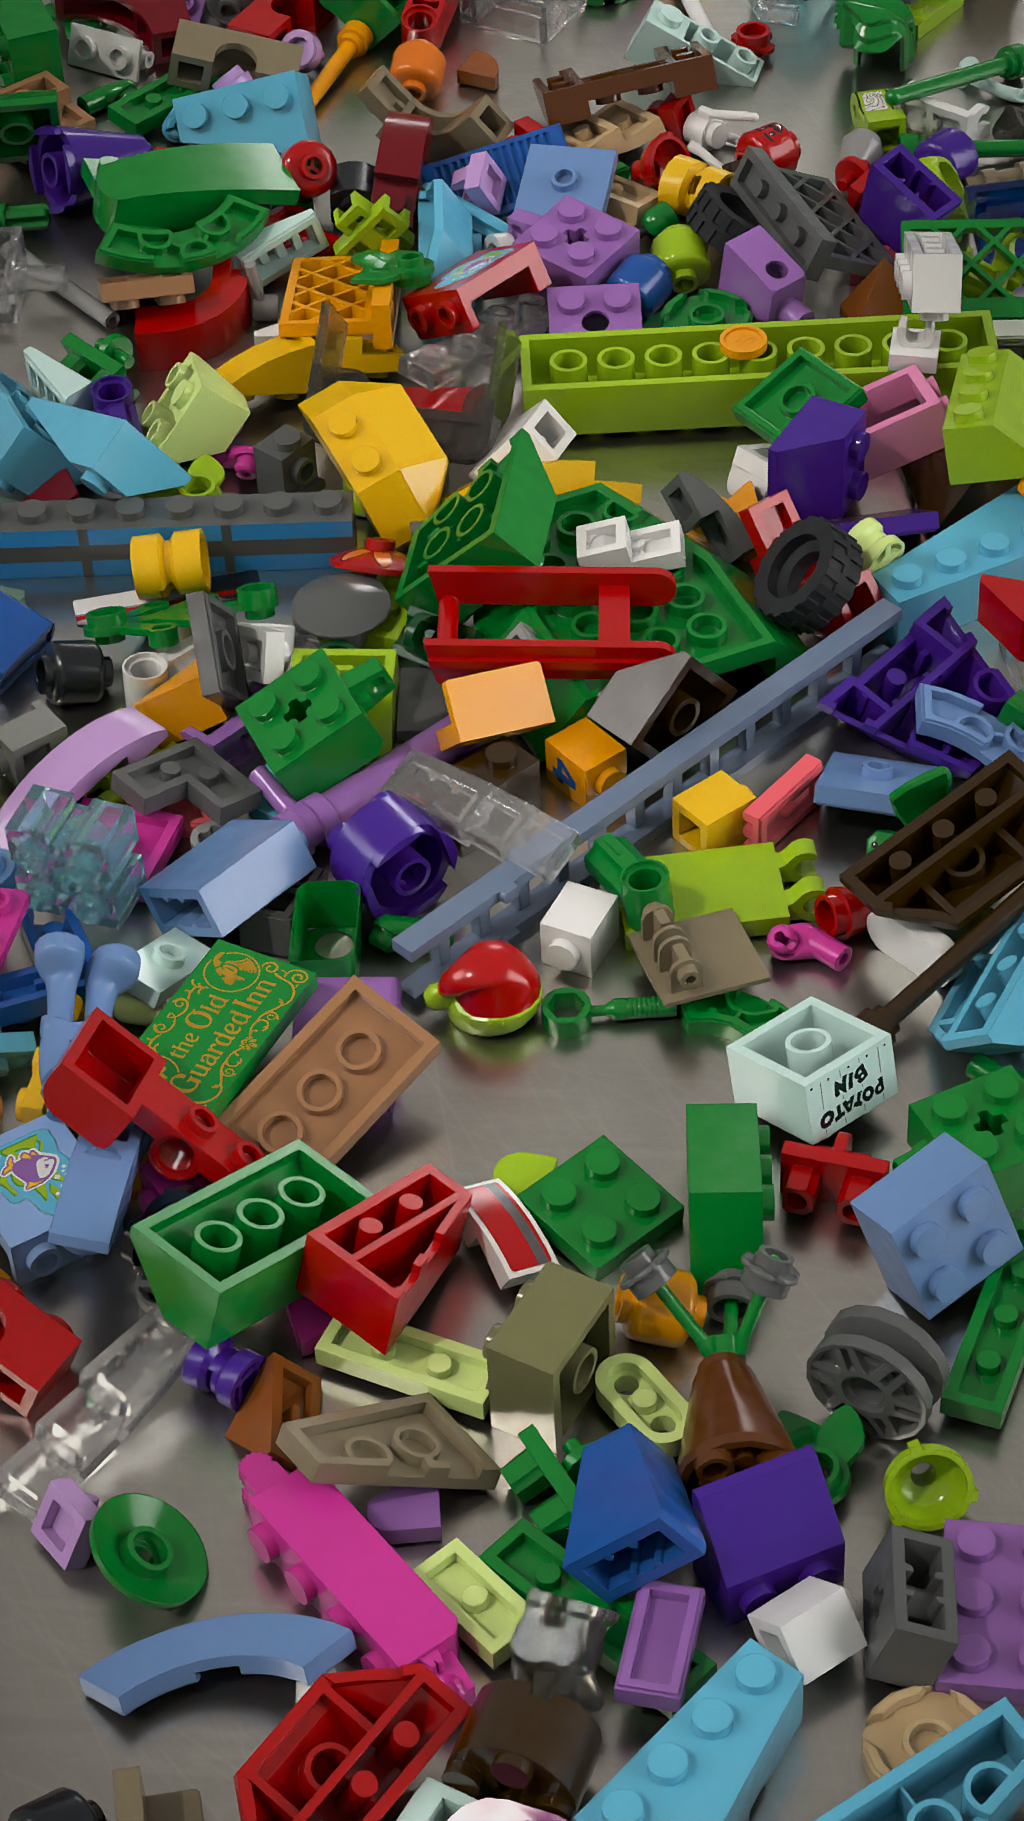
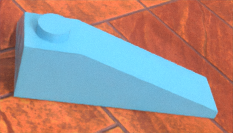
(26, 448)
(108, 450)

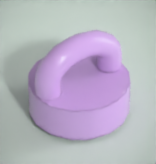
(312, 50)

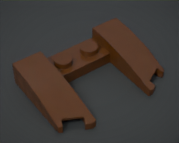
(568, 95)

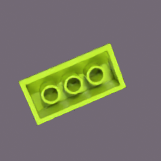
(986, 418)

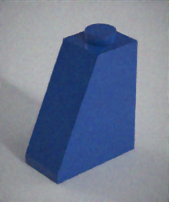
(629, 1516)

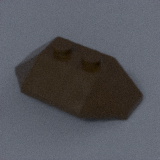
(951, 856)

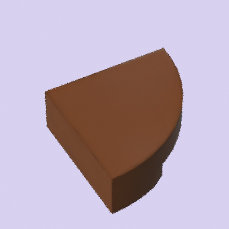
(479, 71)

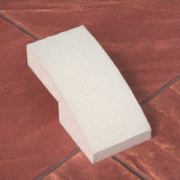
(614, 545)

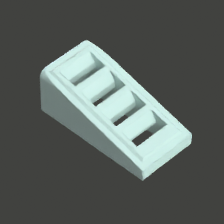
(273, 236)
(56, 382)

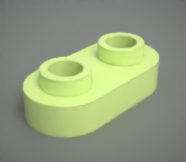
(650, 1408)

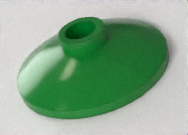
(148, 1550)

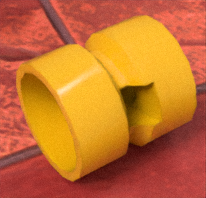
(684, 180)
(170, 564)

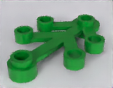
(161, 621)

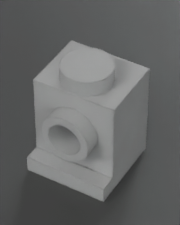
(28, 741)

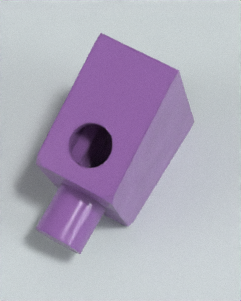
(764, 277)

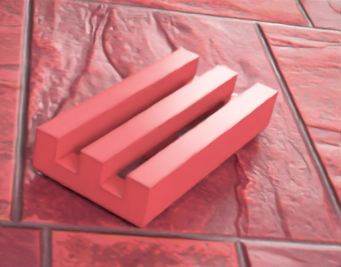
(783, 803)

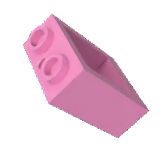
(903, 420)

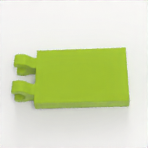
(747, 881)

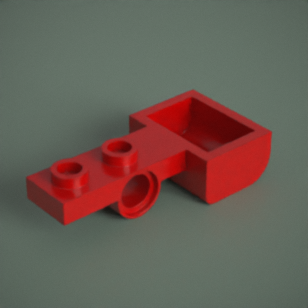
(115, 1079)

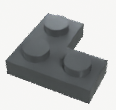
(187, 772)

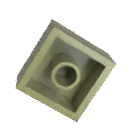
(549, 1353)

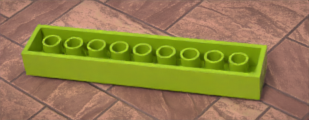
(686, 383)

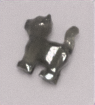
(562, 1645)

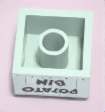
(813, 1069)

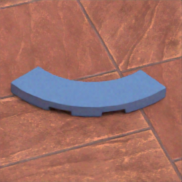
(964, 724)
(256, 1642)

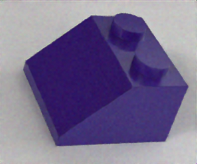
(821, 459)
(767, 1533)

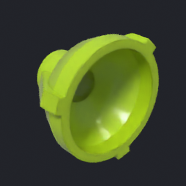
(931, 1496)

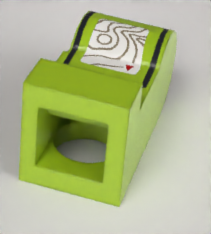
(873, 113)

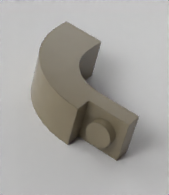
(452, 132)

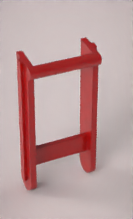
(607, 587)

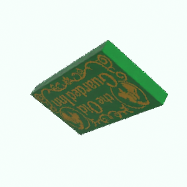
(226, 1021)

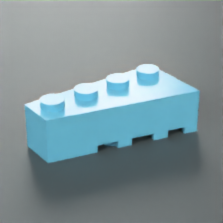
(960, 1777)

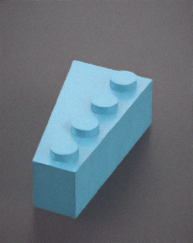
(953, 561)
(713, 1750)

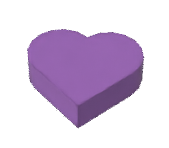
(406, 1514)

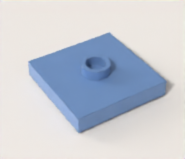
(566, 170)
(863, 782)

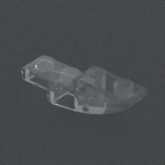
(468, 357)

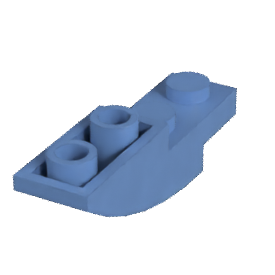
(97, 1192)

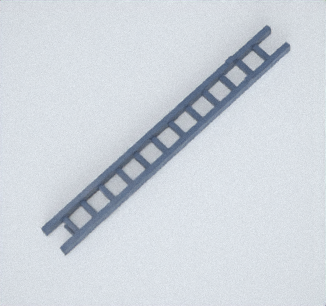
(511, 882)

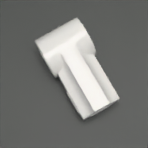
(149, 670)

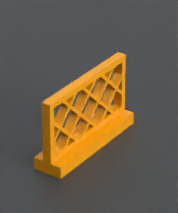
(327, 279)

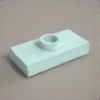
(166, 966)

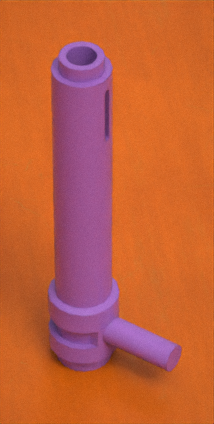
(322, 812)

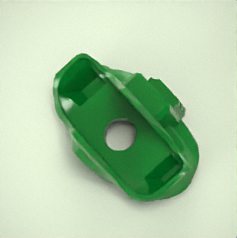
(876, 27)

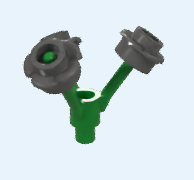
(731, 1293)

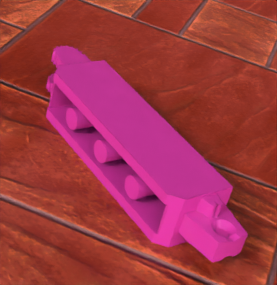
(349, 1572)

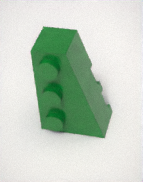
(726, 1185)

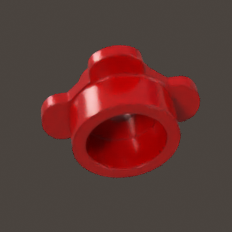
(755, 37)

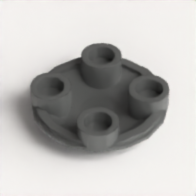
(340, 607)

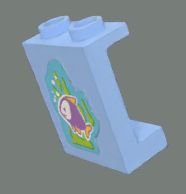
(31, 1179)

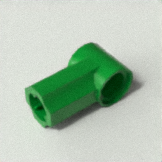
(629, 876)

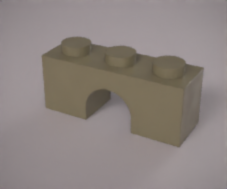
(208, 51)

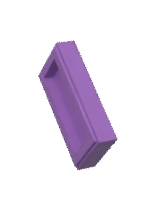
(660, 1646)

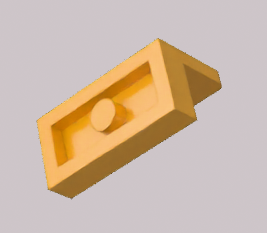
(495, 705)

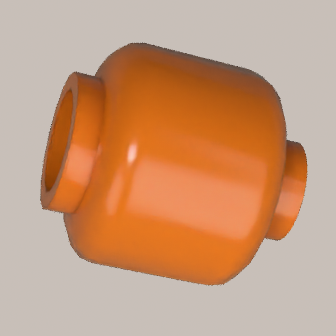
(419, 68)

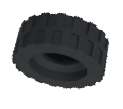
(719, 215)
(825, 590)

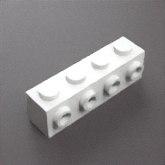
(930, 274)

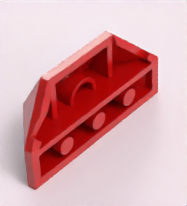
(349, 1746)

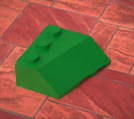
(495, 524)

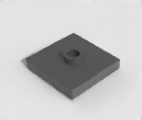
(217, 650)

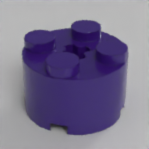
(392, 856)

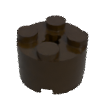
(525, 1749)

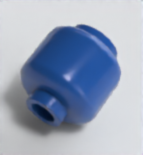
(653, 280)

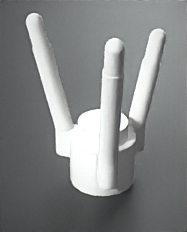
(706, 131)

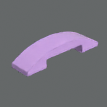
(88, 757)

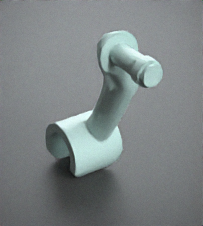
(993, 87)

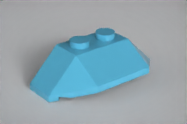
(444, 228)
(987, 1000)

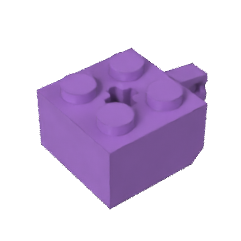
(575, 242)

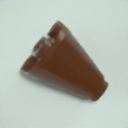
(728, 1423)

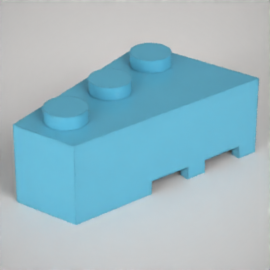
(255, 111)

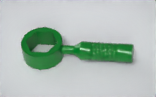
(617, 1009)

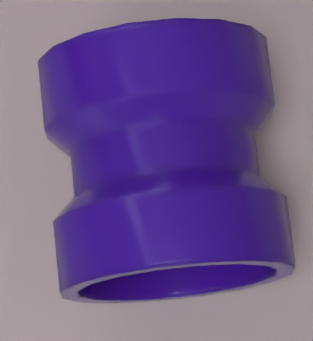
(222, 1371)

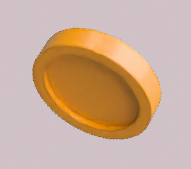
(743, 342)

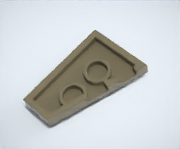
(388, 1444)

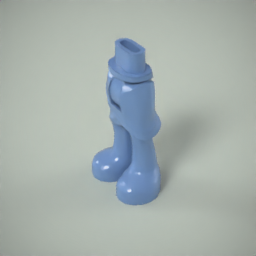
(59, 962)

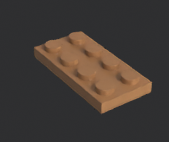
(334, 1075)

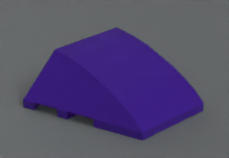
(884, 695)

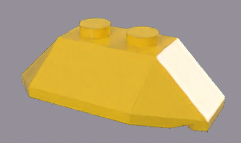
(380, 453)

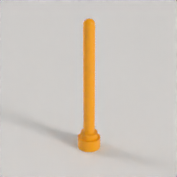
(352, 42)

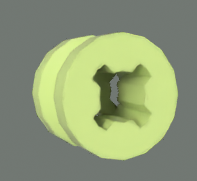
(876, 546)

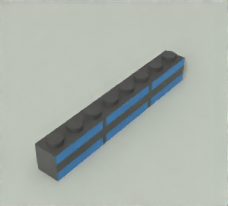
(240, 531)

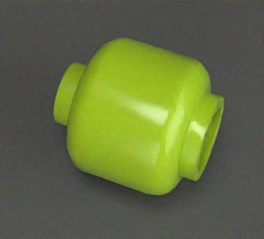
(684, 255)

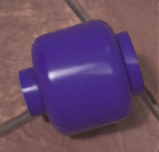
(955, 147)

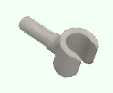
(264, 305)

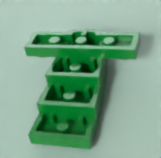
(185, 183)

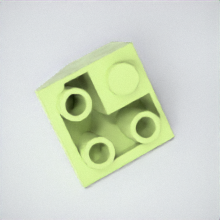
(195, 412)

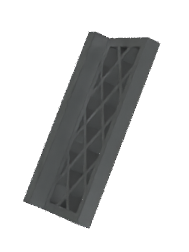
(806, 217)

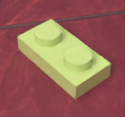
(477, 1597)

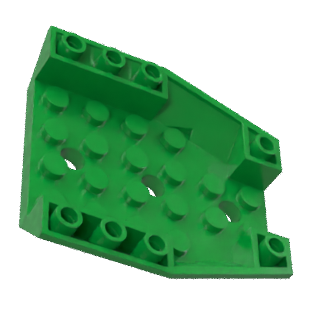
(707, 618)

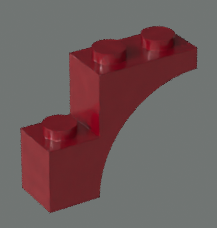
(146, 20)

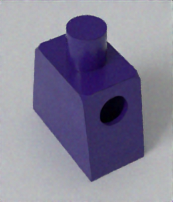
(903, 190)

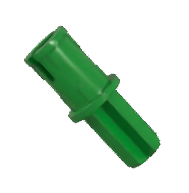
(30, 217)

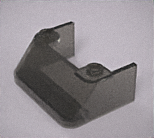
(462, 435)

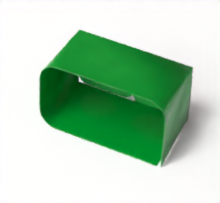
(326, 908)

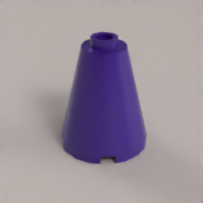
(59, 156)

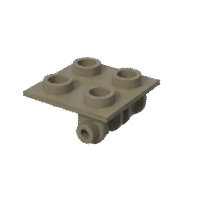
(695, 955)

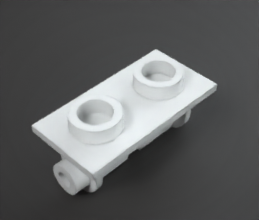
(108, 52)

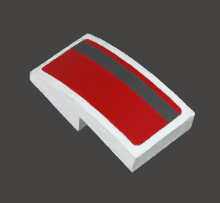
(506, 1234)

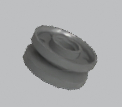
(881, 1369)

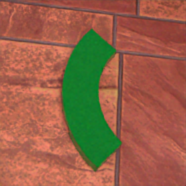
(160, 251)

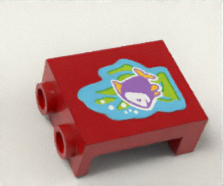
(445, 303)

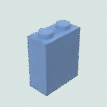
(228, 877)

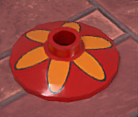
(375, 558)

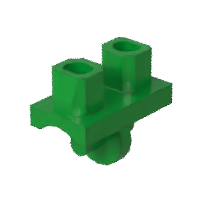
(107, 357)
(538, 1469)

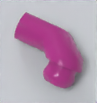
(238, 458)
(807, 942)

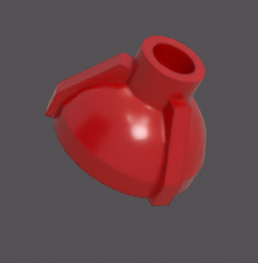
(655, 159)

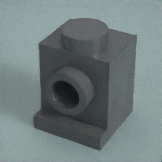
(287, 462)

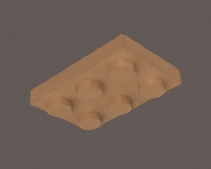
(126, 290)

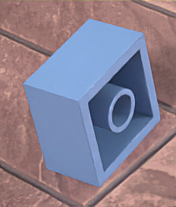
(937, 1225)

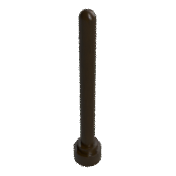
(948, 964)

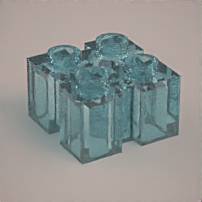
(76, 856)

